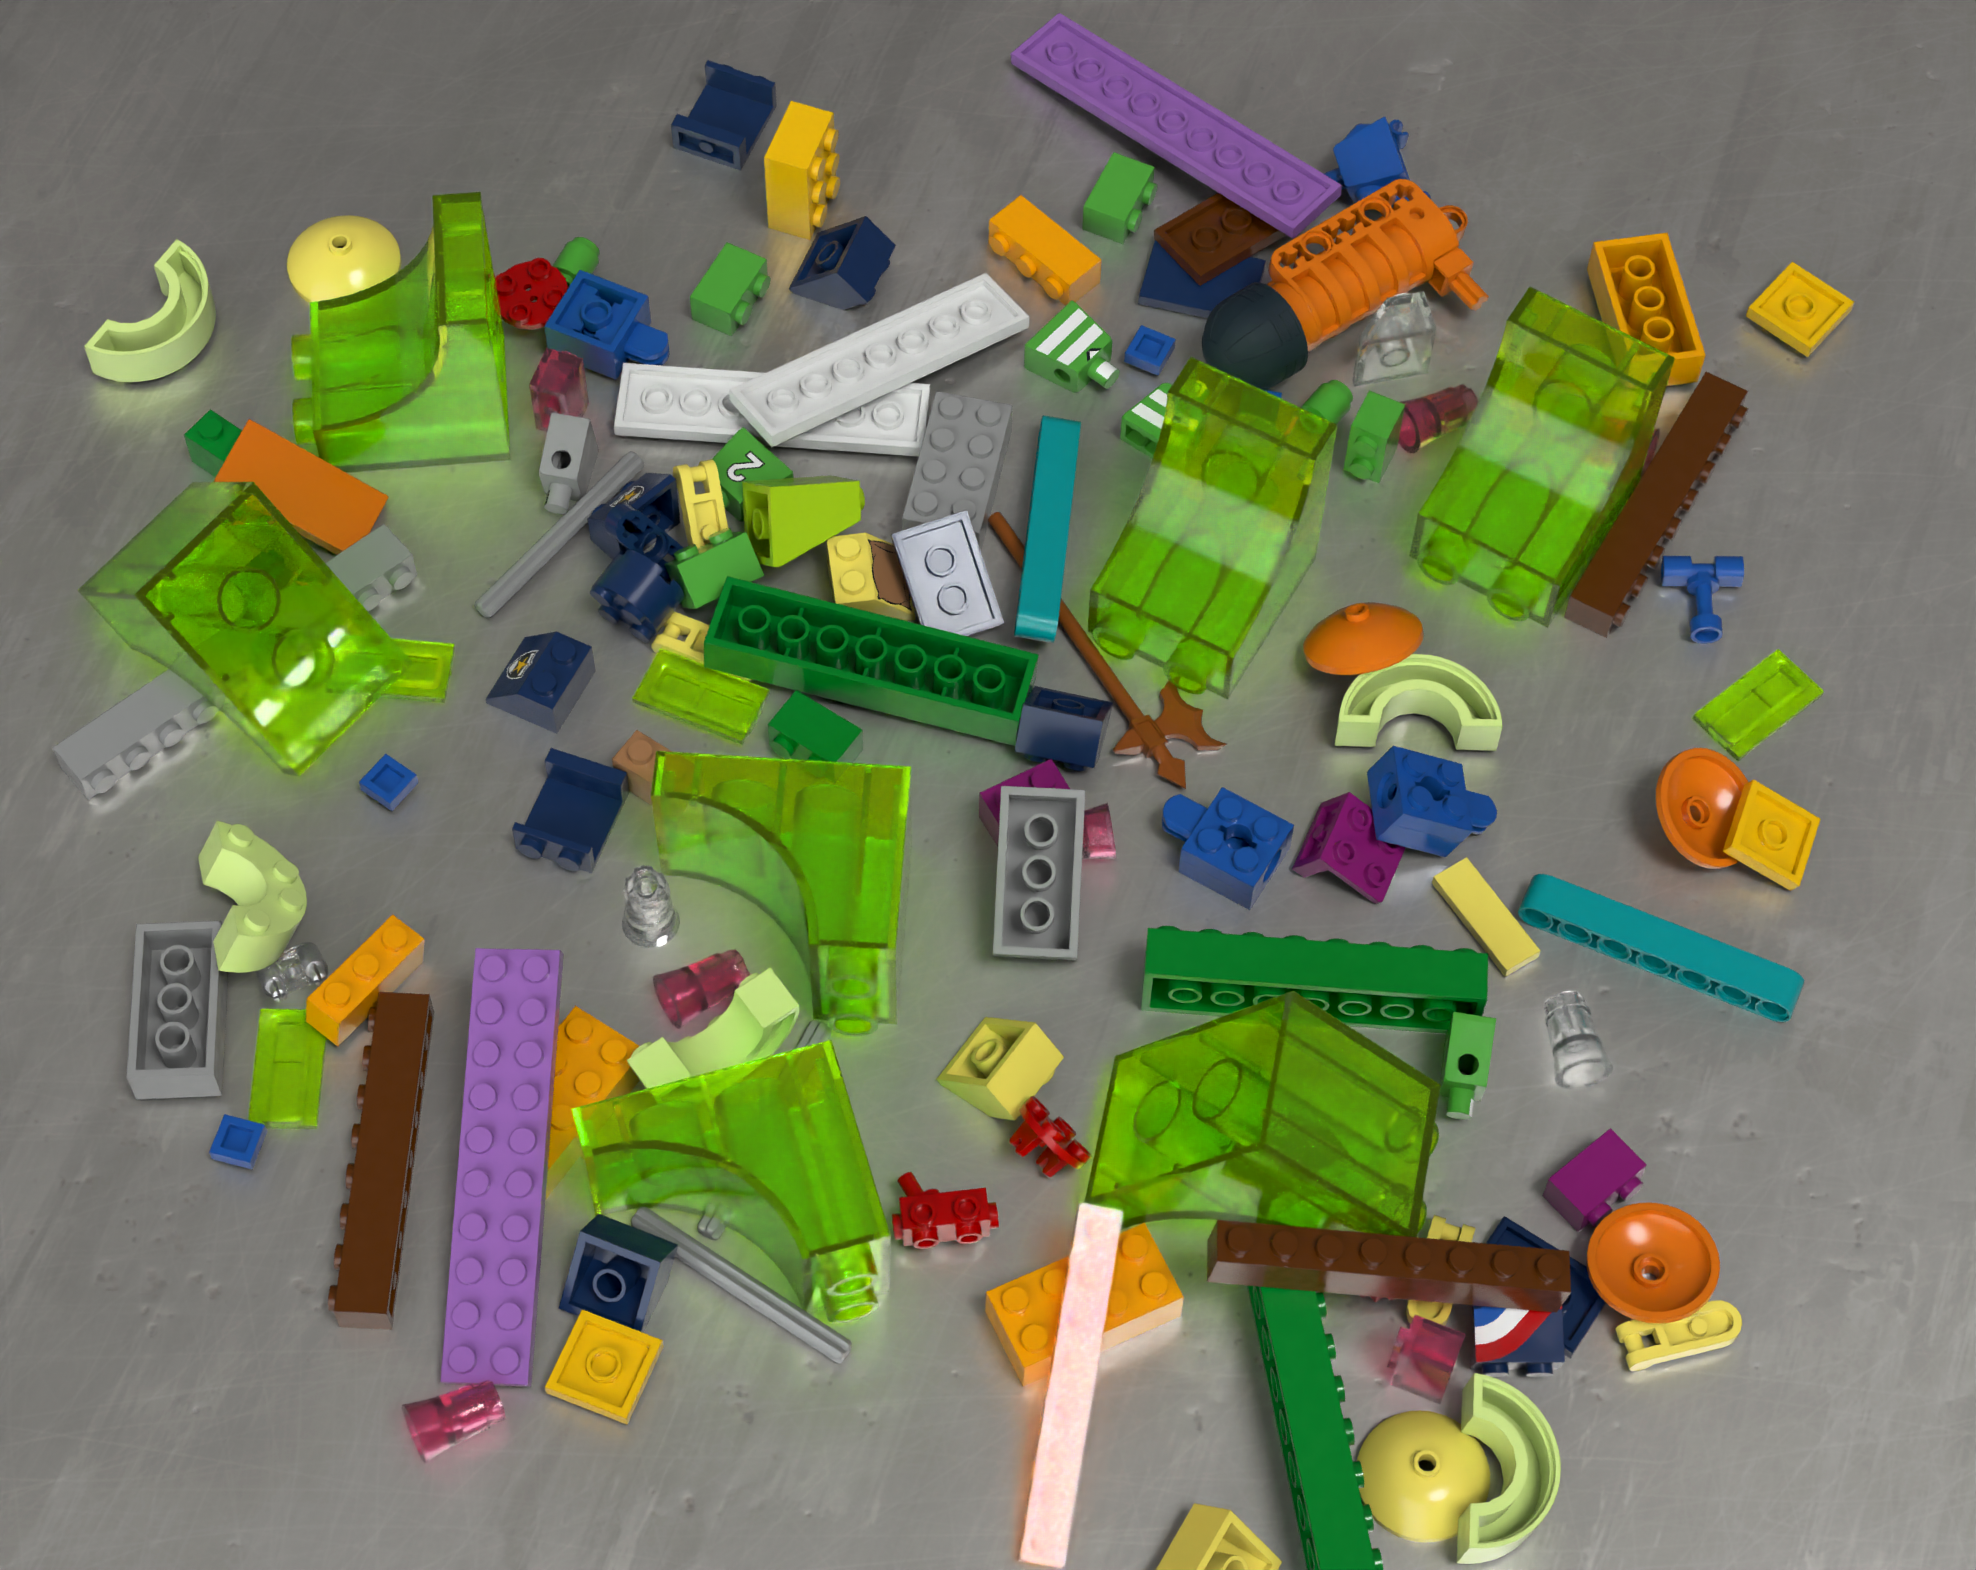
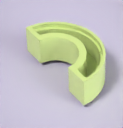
(167, 338)
(1423, 687)
(267, 896)
(747, 1031)
(1529, 1466)

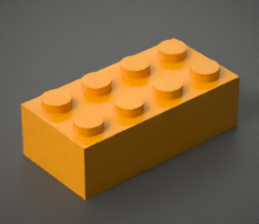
(1645, 297)
(587, 1070)
(1028, 1307)

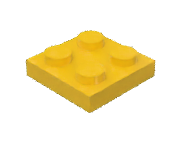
(1799, 309)
(1771, 835)
(604, 1366)

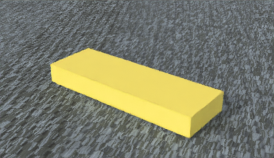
(1486, 917)

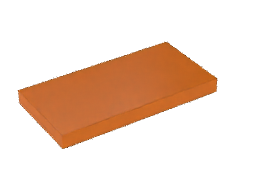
(306, 490)

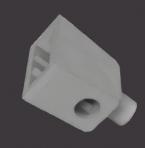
(567, 461)

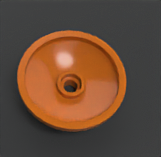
(1363, 639)
(1698, 803)
(1656, 1242)

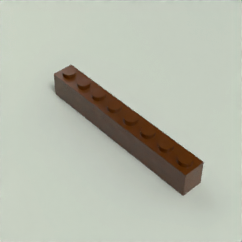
(1656, 504)
(383, 1161)
(1388, 1266)

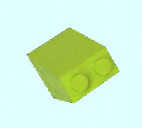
(798, 514)

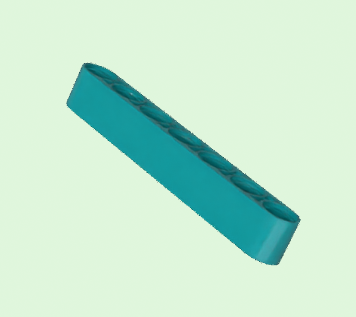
(1047, 529)
(1661, 947)

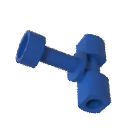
(1703, 581)

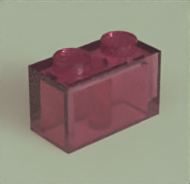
(558, 387)
(1425, 1358)

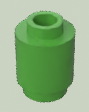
(576, 256)
(1330, 401)

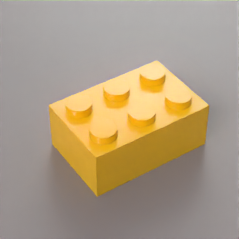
(801, 170)

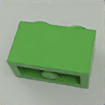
(1118, 198)
(730, 289)
(1374, 437)
(704, 569)

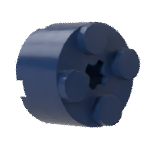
(636, 594)

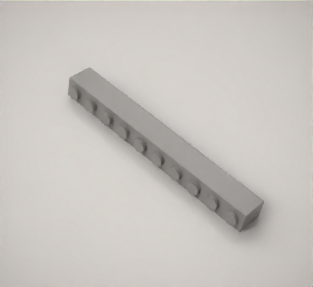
(170, 707)

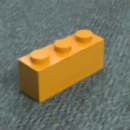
(1044, 251)
(354, 986)

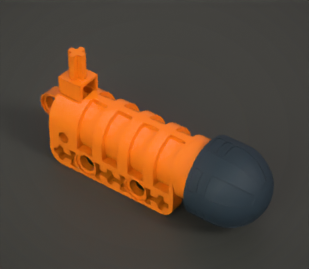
(1271, 327)

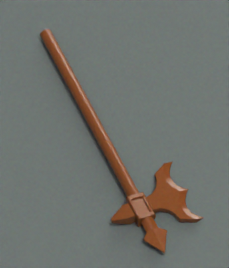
(1143, 734)

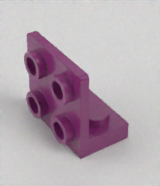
(1346, 845)

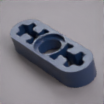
(644, 528)

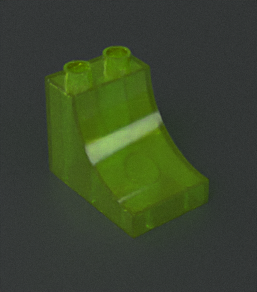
(412, 362)
(1543, 460)
(1215, 532)
(249, 620)
(813, 850)
(1267, 1124)
(764, 1153)

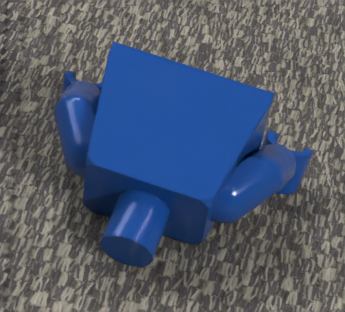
(1370, 158)

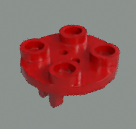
(546, 286)
(1056, 1134)

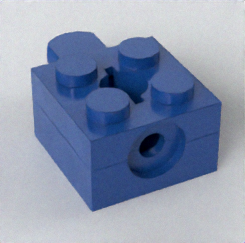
(618, 318)
(1425, 802)
(1214, 852)

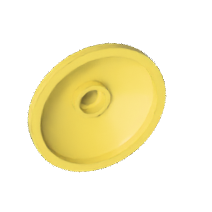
(326, 272)
(1416, 1501)

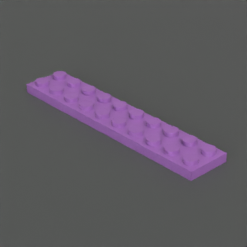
(1177, 125)
(502, 1168)

